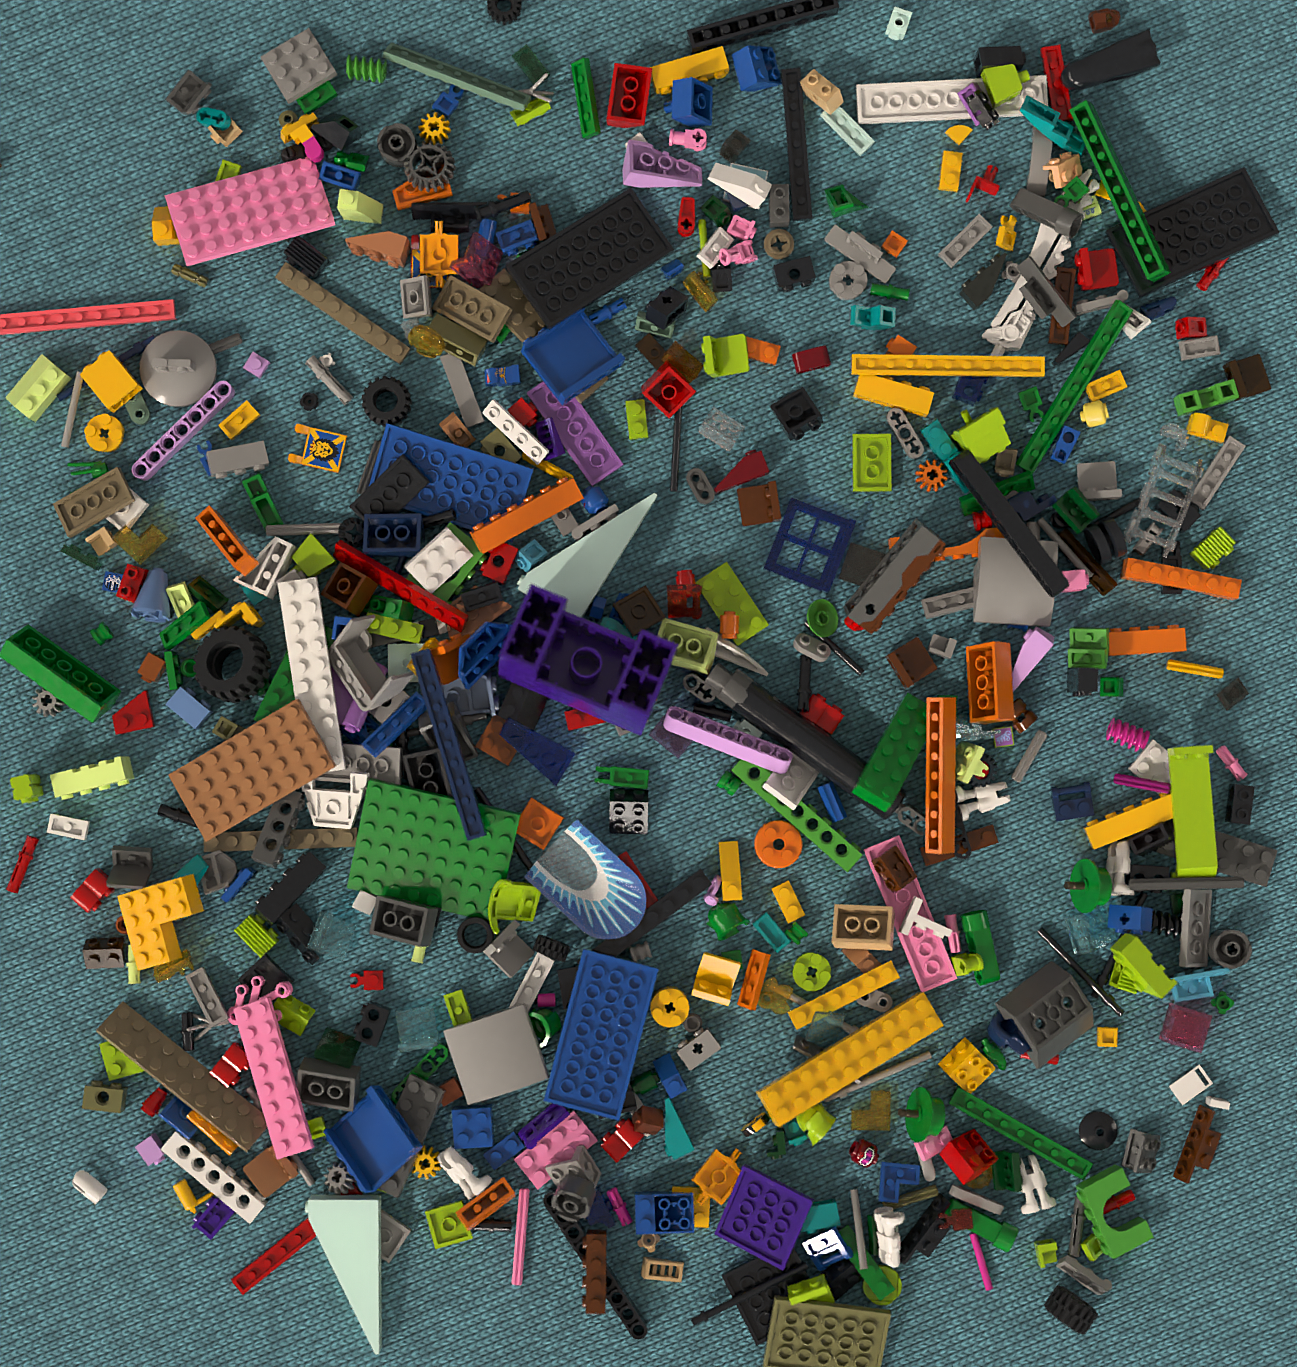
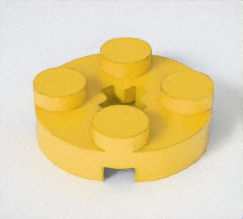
(102, 444)

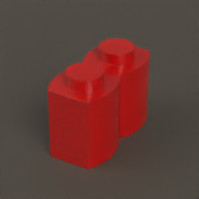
(822, 714)
(92, 891)
(231, 1065)
(621, 1140)

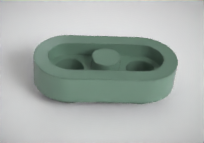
(136, 405)

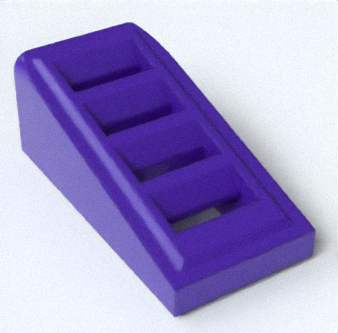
(557, 446)

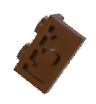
(542, 221)
(894, 869)

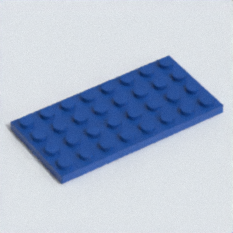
(459, 477)
(601, 1034)

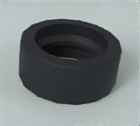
(461, 938)

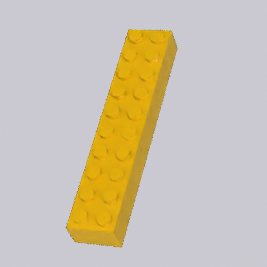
(849, 1059)

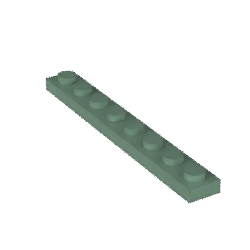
(456, 76)

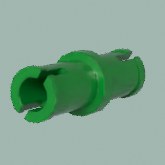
(889, 291)

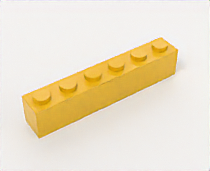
(1130, 821)

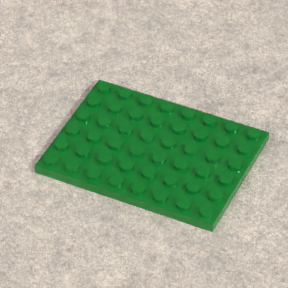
(418, 851)

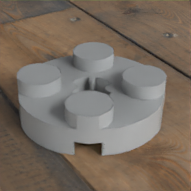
(851, 269)

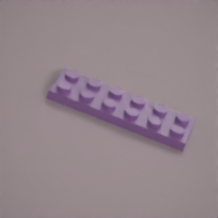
(577, 434)

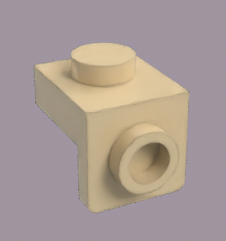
(227, 136)

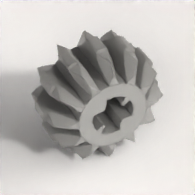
(47, 708)
(333, 1178)

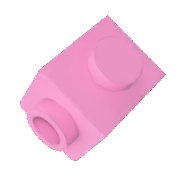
(741, 228)

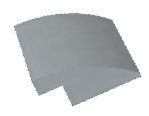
(1007, 589)
(496, 1054)

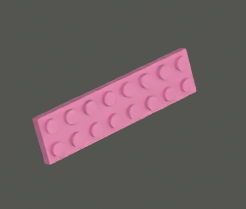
(922, 948)
(273, 1078)

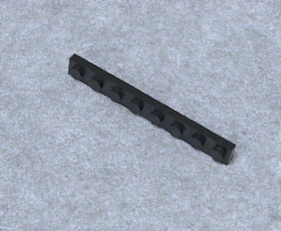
(796, 144)
(657, 913)

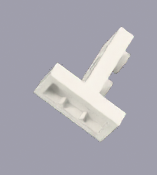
(921, 922)

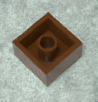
(349, 589)

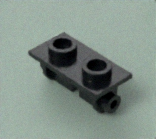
(988, 114)

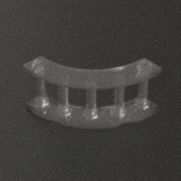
(1150, 490)

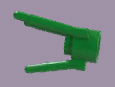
(97, 468)

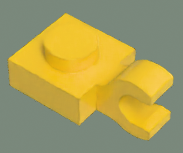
(1006, 235)

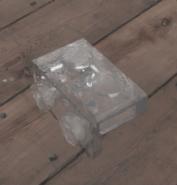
(721, 429)

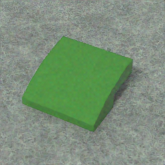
(1088, 647)

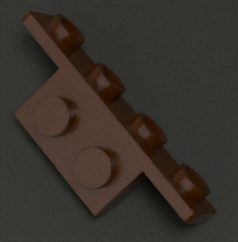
(1199, 1145)

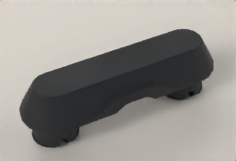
(298, 151)

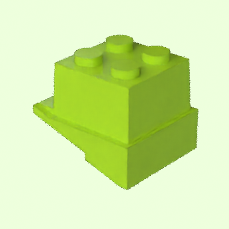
(982, 435)

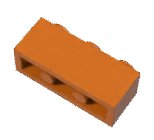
(485, 1204)

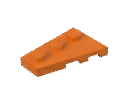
(407, 194)

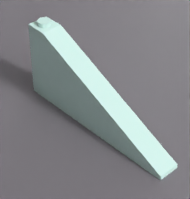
(586, 564)
(352, 1242)

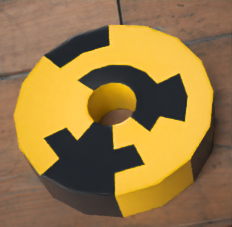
(755, 1124)

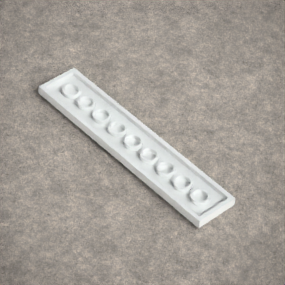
(933, 100)
(311, 661)

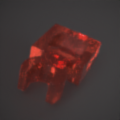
(960, 1219)

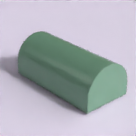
(648, 327)

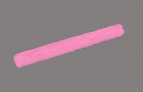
(520, 1238)

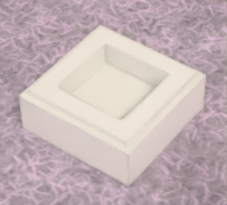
(1217, 1102)

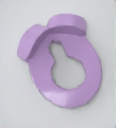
(710, 897)

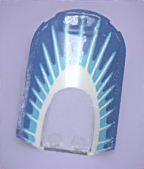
(589, 884)

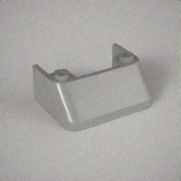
(359, 670)

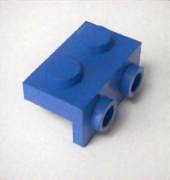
(517, 238)

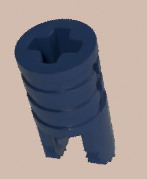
(1158, 308)

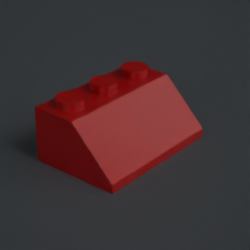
(628, 96)

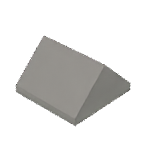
(416, 297)

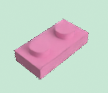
(933, 1144)

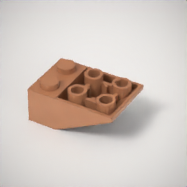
(381, 246)

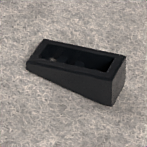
(1076, 343)

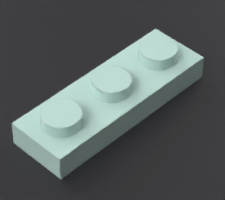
(849, 130)

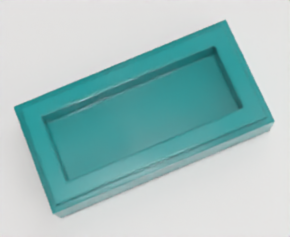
(771, 932)

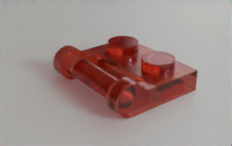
(678, 601)

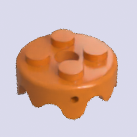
(778, 830)

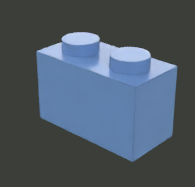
(190, 707)

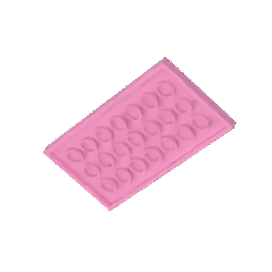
(249, 210)

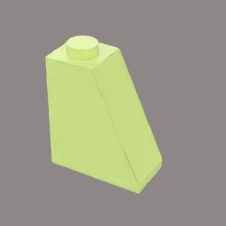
(359, 207)

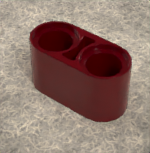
(811, 359)

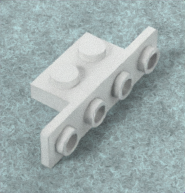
(515, 432)

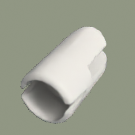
(89, 1186)

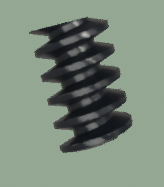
(1166, 923)

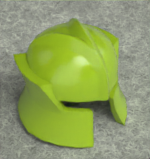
(816, 1121)

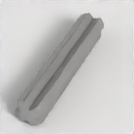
(1029, 756)

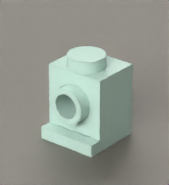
(901, 16)

